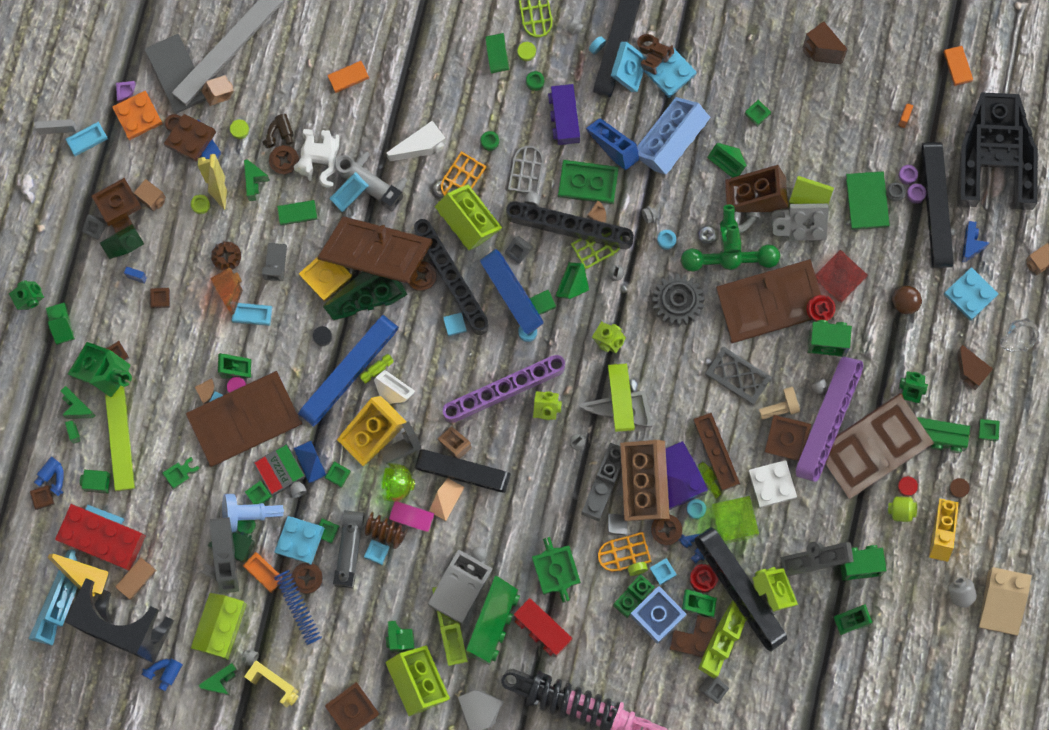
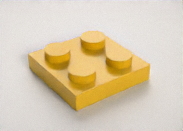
(325, 277)

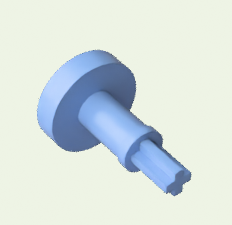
(247, 512)

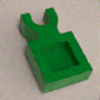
(178, 474)

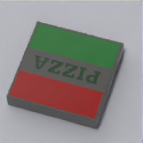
(279, 469)

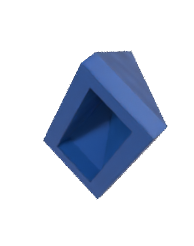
(310, 462)

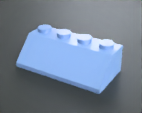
(672, 134)

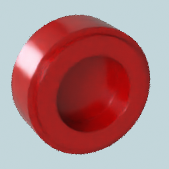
(907, 486)

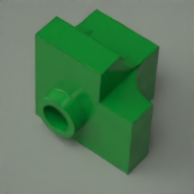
(399, 639)

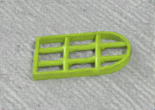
(532, 22)
(594, 253)

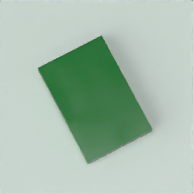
(588, 182)
(867, 200)

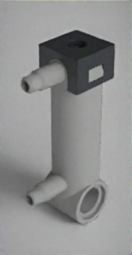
(386, 194)

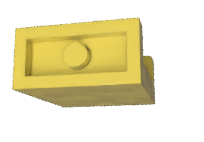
(256, 672)

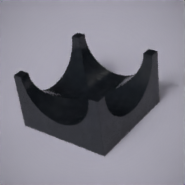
(135, 638)

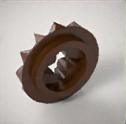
(281, 152)
(233, 260)
(430, 277)
(661, 537)
(300, 571)

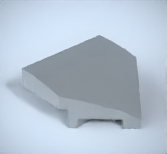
(480, 709)

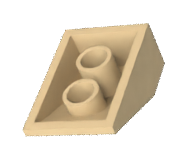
(1004, 601)

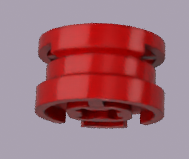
(820, 308)
(703, 578)

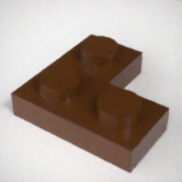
(695, 643)

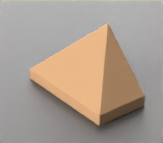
(446, 499)

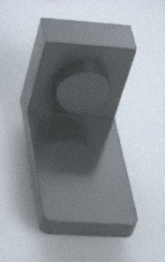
(275, 262)
(403, 447)

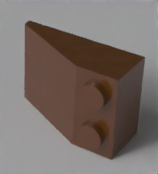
(758, 191)

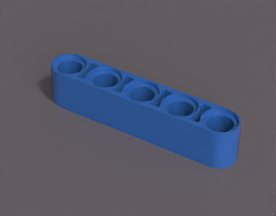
(511, 291)

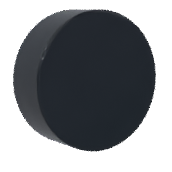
(322, 336)

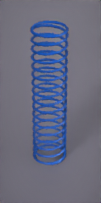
(294, 603)

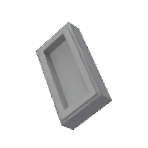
(55, 126)

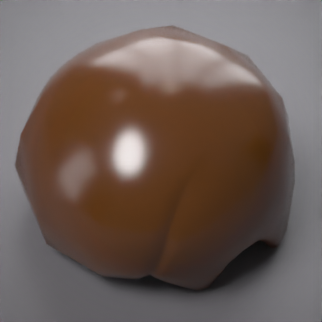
(907, 299)

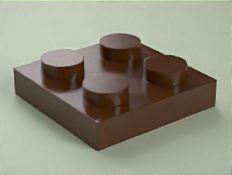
(190, 137)
(116, 202)
(787, 437)
(352, 709)

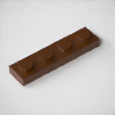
(716, 452)

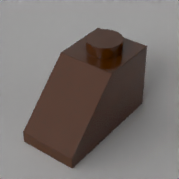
(972, 368)

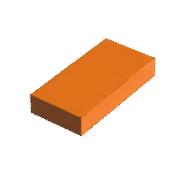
(958, 65)
(348, 76)
(262, 571)

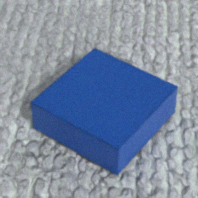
(135, 275)

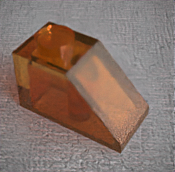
(228, 288)

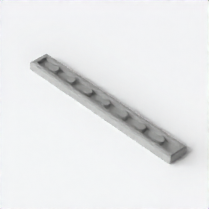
(225, 49)

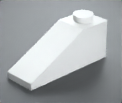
(421, 143)

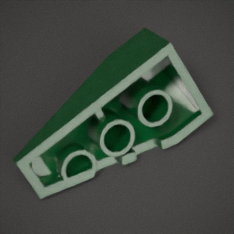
(364, 293)

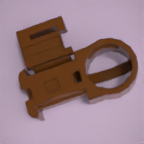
(655, 52)

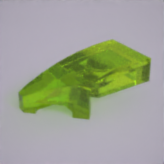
(709, 478)

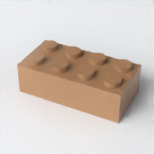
(644, 480)

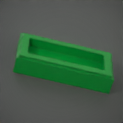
(297, 212)

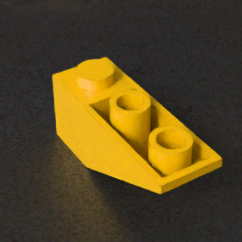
(944, 530)

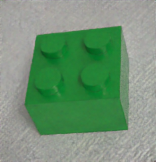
(829, 338)
(866, 564)

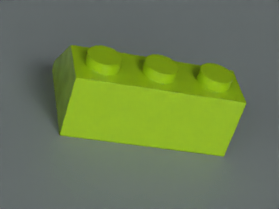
(468, 217)
(219, 625)
(417, 680)

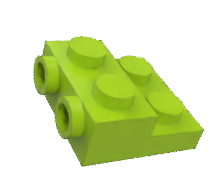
(776, 587)

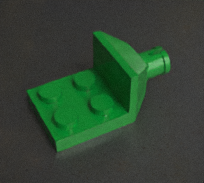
(101, 369)

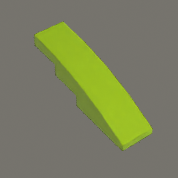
(621, 397)
(452, 639)
(722, 641)

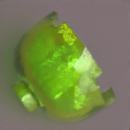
(398, 482)

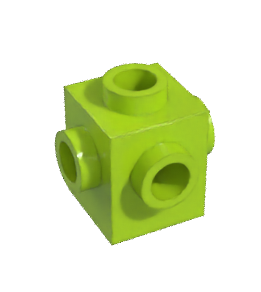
(609, 337)
(546, 405)

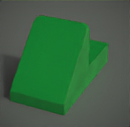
(253, 176)
(60, 323)
(78, 409)
(699, 603)
(215, 684)

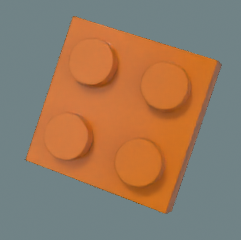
(137, 115)

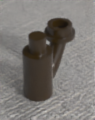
(285, 130)

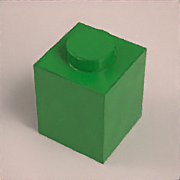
(95, 481)

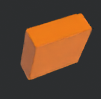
(905, 115)

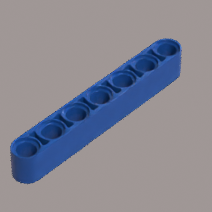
(348, 370)

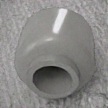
(962, 592)

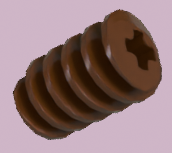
(385, 531)

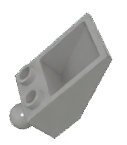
(461, 587)

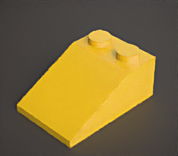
(371, 430)

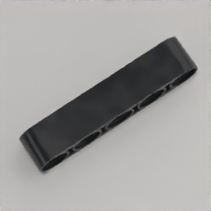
(462, 471)

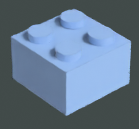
(658, 615)

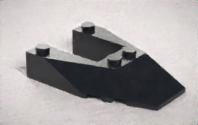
(1000, 139)

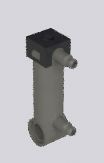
(348, 551)

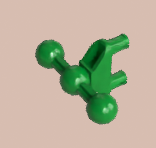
(730, 255)

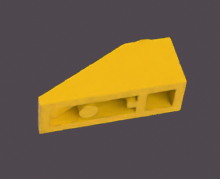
(78, 572)

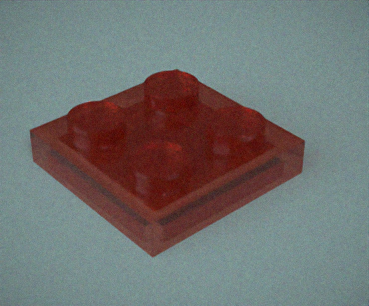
(840, 276)

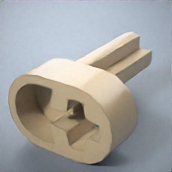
(790, 405)

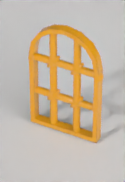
(468, 175)
(629, 546)

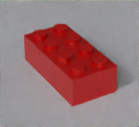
(100, 537)

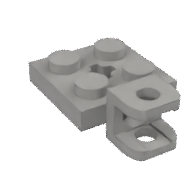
(793, 220)

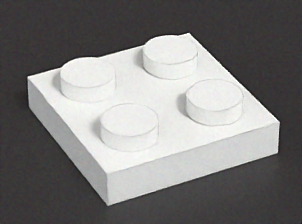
(772, 484)

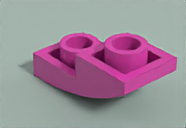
(411, 516)

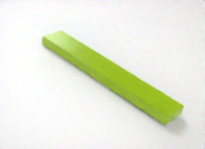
(120, 441)

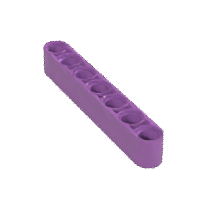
(510, 381)
(829, 419)

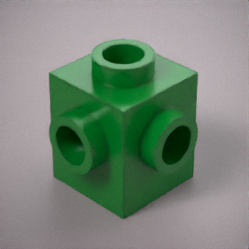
(26, 295)
(913, 386)

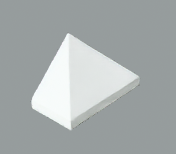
(392, 389)

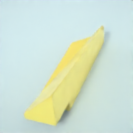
(214, 177)

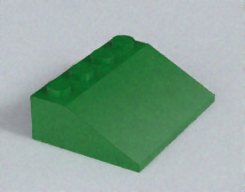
(492, 621)

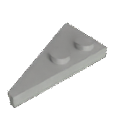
(604, 408)

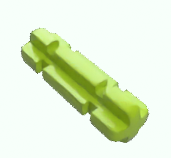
(376, 368)

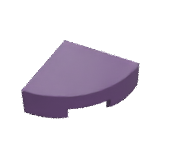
(125, 90)

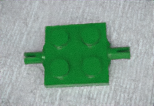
(556, 570)

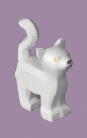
(320, 153)

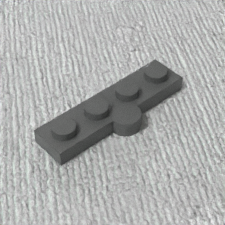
(817, 558)

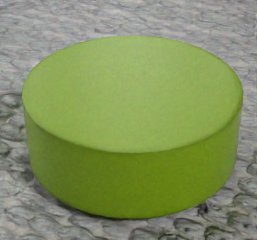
(526, 51)
(239, 129)
(200, 204)
(637, 569)

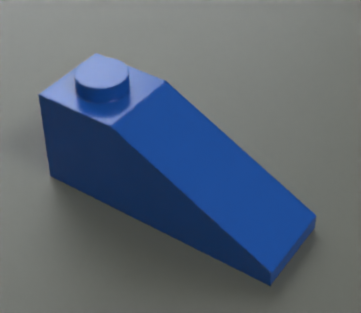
(615, 144)

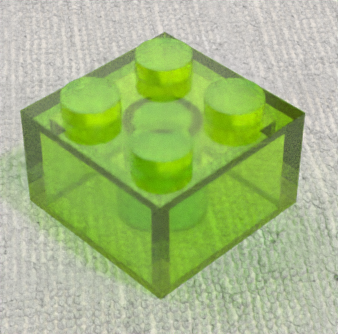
(735, 519)

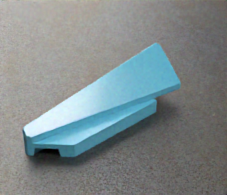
(55, 607)

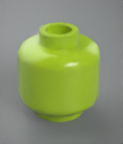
(903, 509)

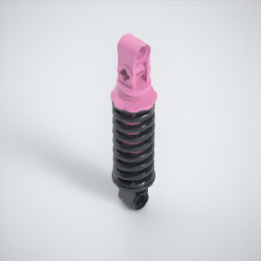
(574, 703)

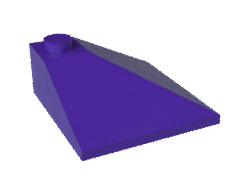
(683, 476)

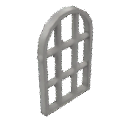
(521, 175)

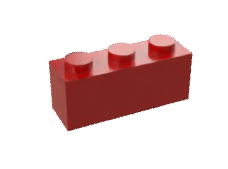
(542, 628)

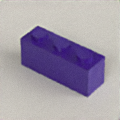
(564, 114)

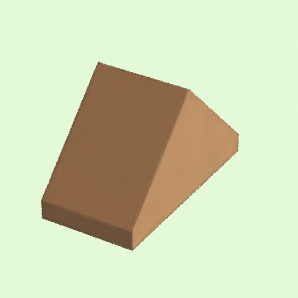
(455, 443)

